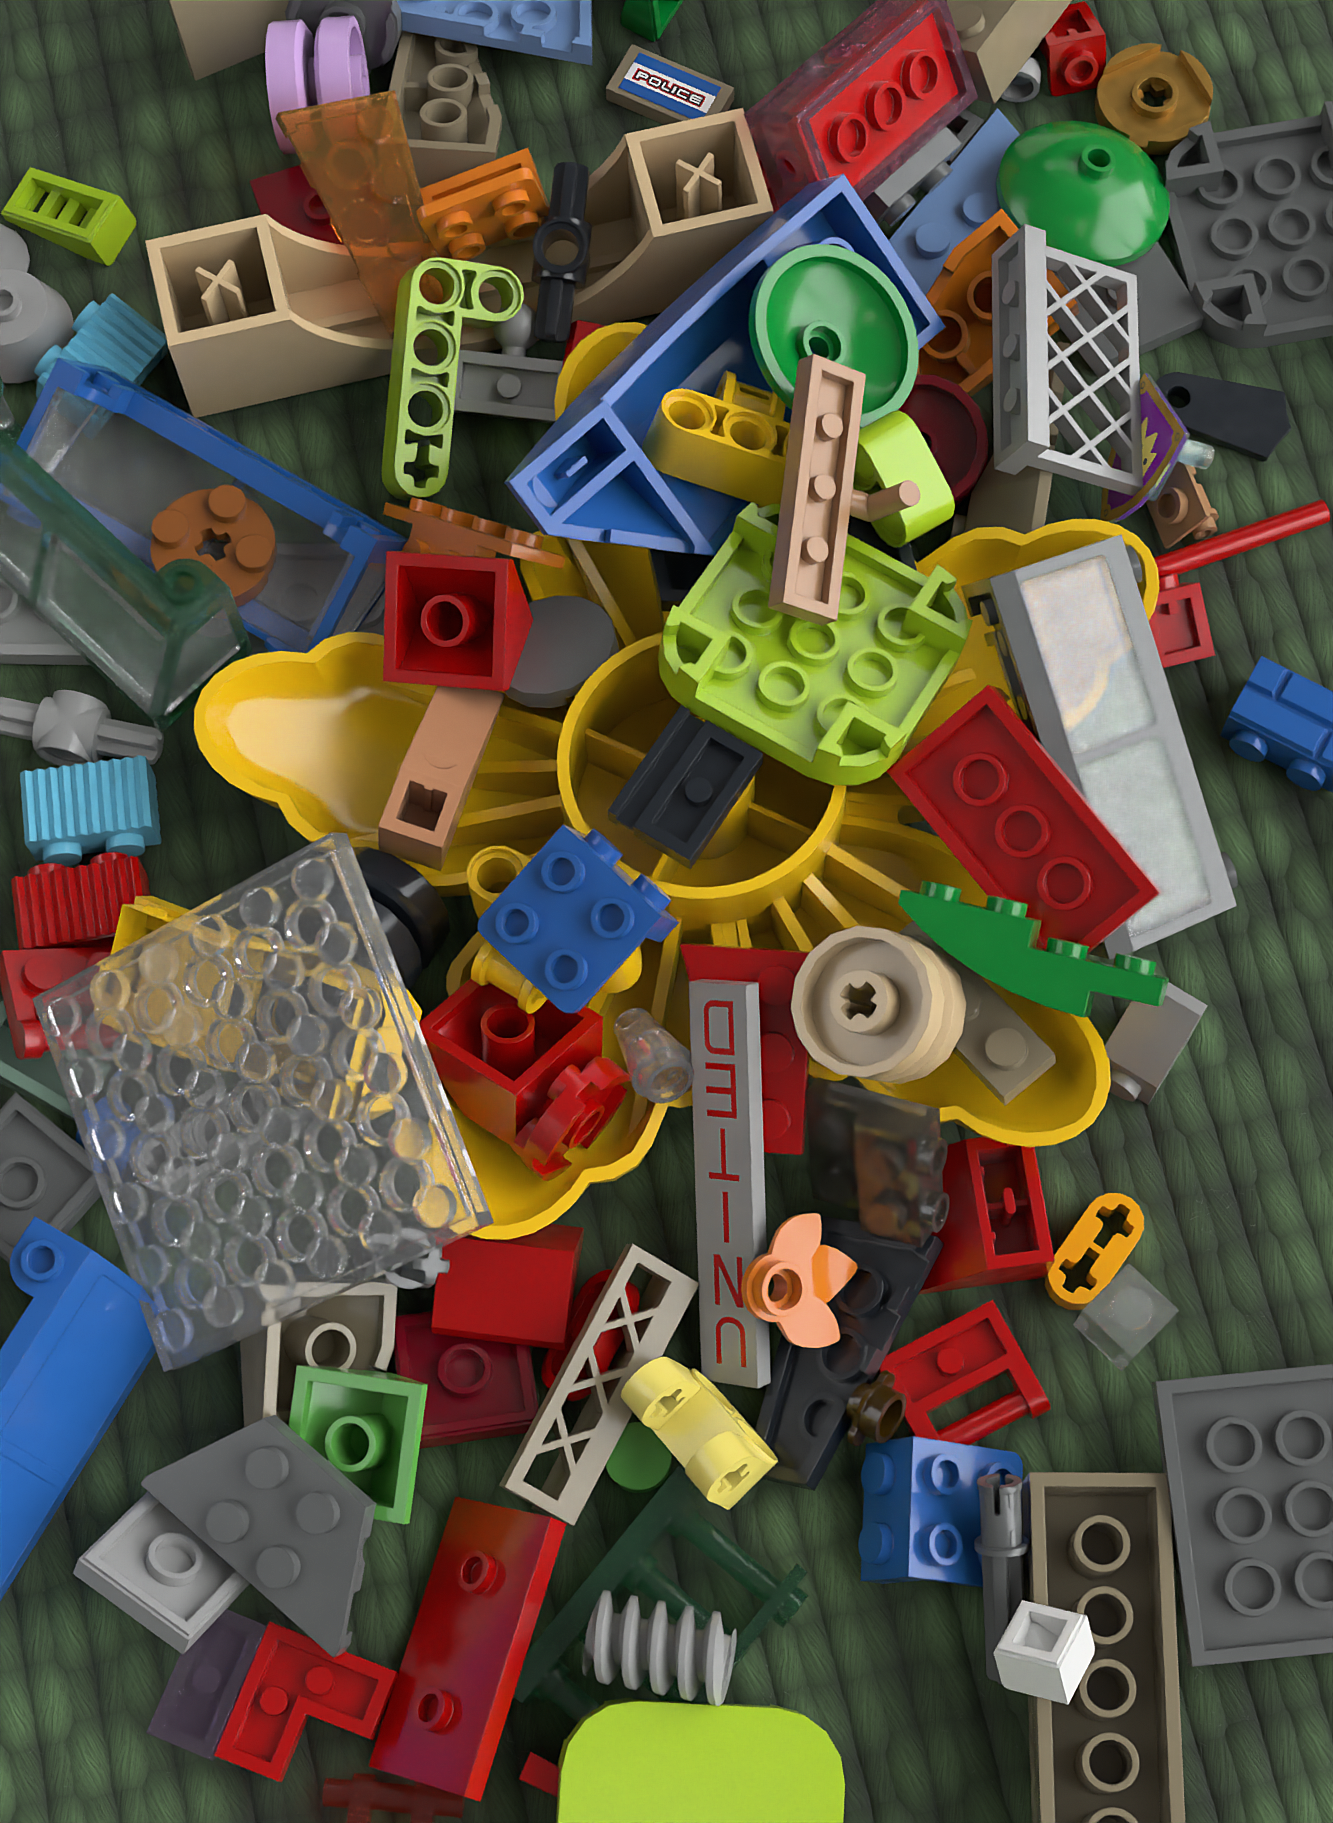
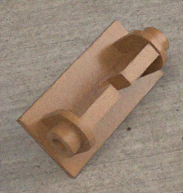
(1182, 508)

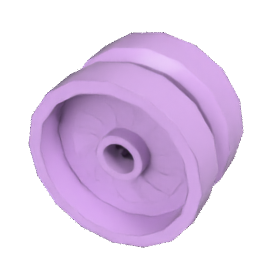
(312, 71)

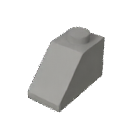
(1150, 1042)

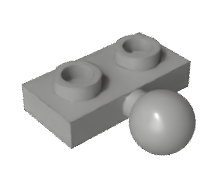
(508, 382)

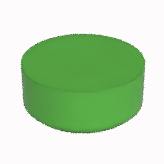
(639, 1459)

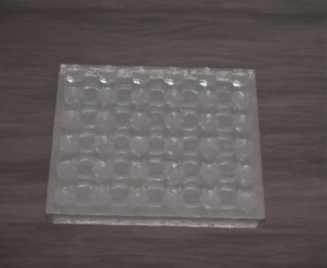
(260, 1105)

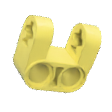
(699, 1429)

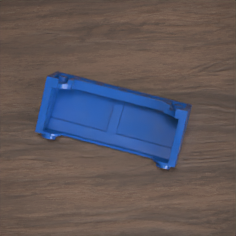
(60, 1378)

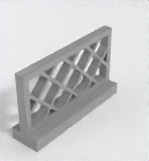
(1026, 353)

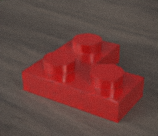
(289, 1683)

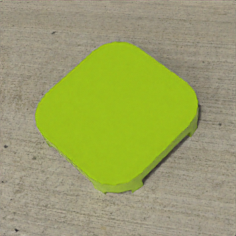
(809, 694)
(698, 1765)

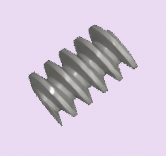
(660, 1649)

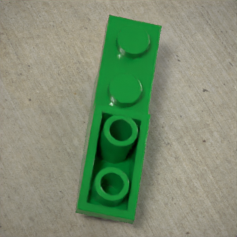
(1002, 948)

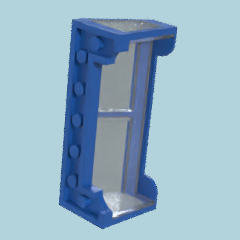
(137, 454)

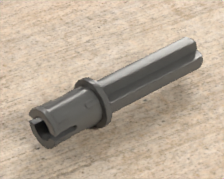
(1002, 1558)

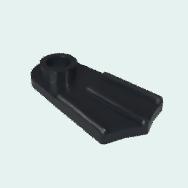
(1230, 413)

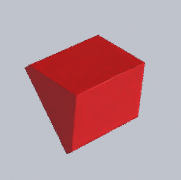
(453, 620)
(510, 1287)

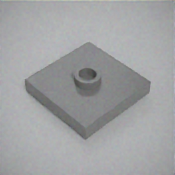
(161, 1573)

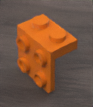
(483, 206)

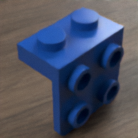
(574, 917)
(926, 1509)

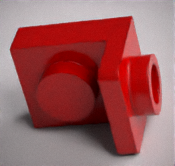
(1074, 51)
(1180, 622)

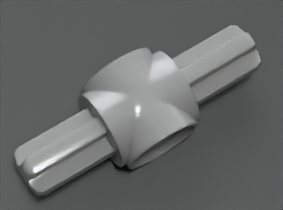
(77, 730)

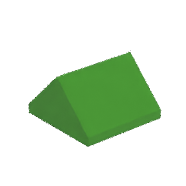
(365, 1428)

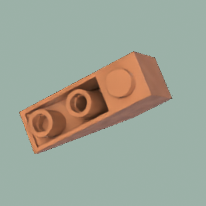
(438, 775)

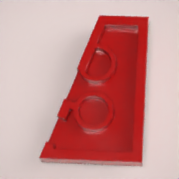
(782, 1053)

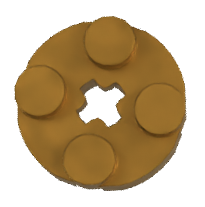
(1147, 69)

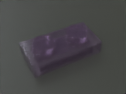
(207, 1685)

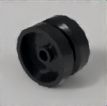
(408, 911)

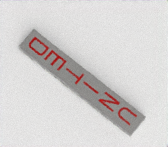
(728, 1176)

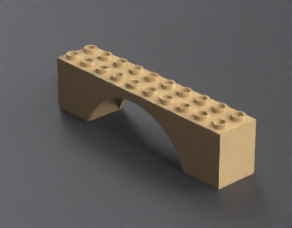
(284, 314)

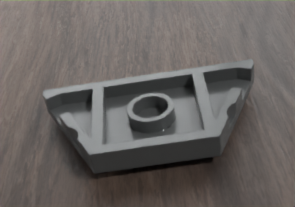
(278, 1521)

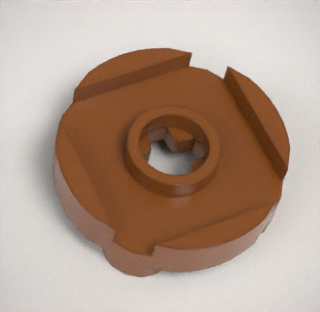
(218, 515)

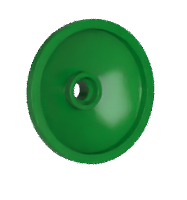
(1085, 189)
(841, 311)

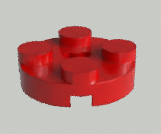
(579, 1113)

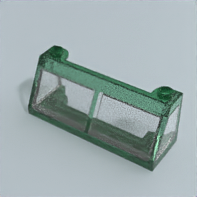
(140, 629)

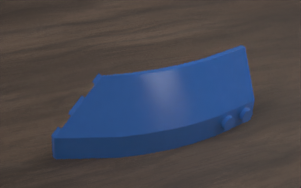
(590, 467)

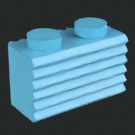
(111, 338)
(90, 809)

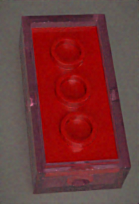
(864, 99)

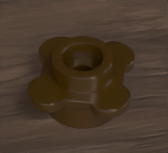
(875, 1410)

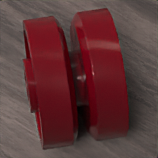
(955, 429)

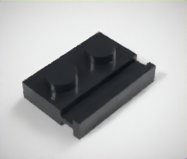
(685, 787)

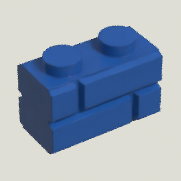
(1285, 722)

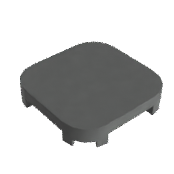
(1256, 228)

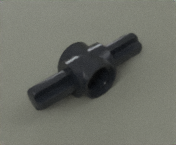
(566, 223)

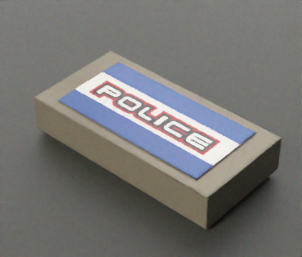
(665, 89)

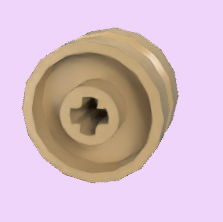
(878, 1005)

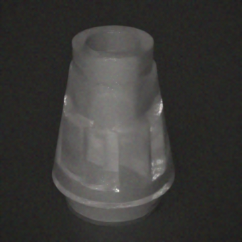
(653, 1057)

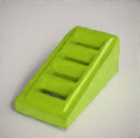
(100, 232)

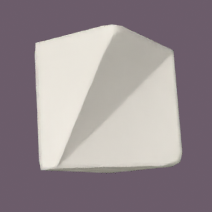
(1044, 1652)

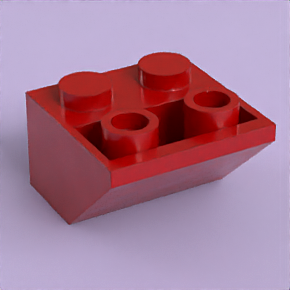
(994, 1218)

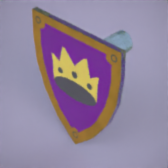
(1163, 445)

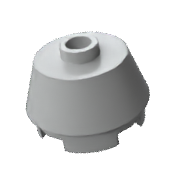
(30, 324)

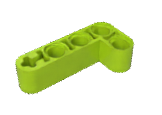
(434, 383)
(896, 452)

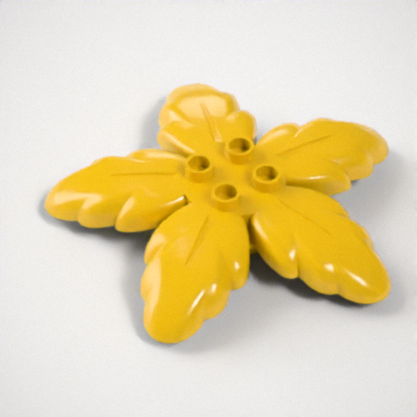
(779, 873)

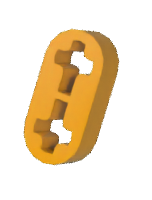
(1081, 1242)

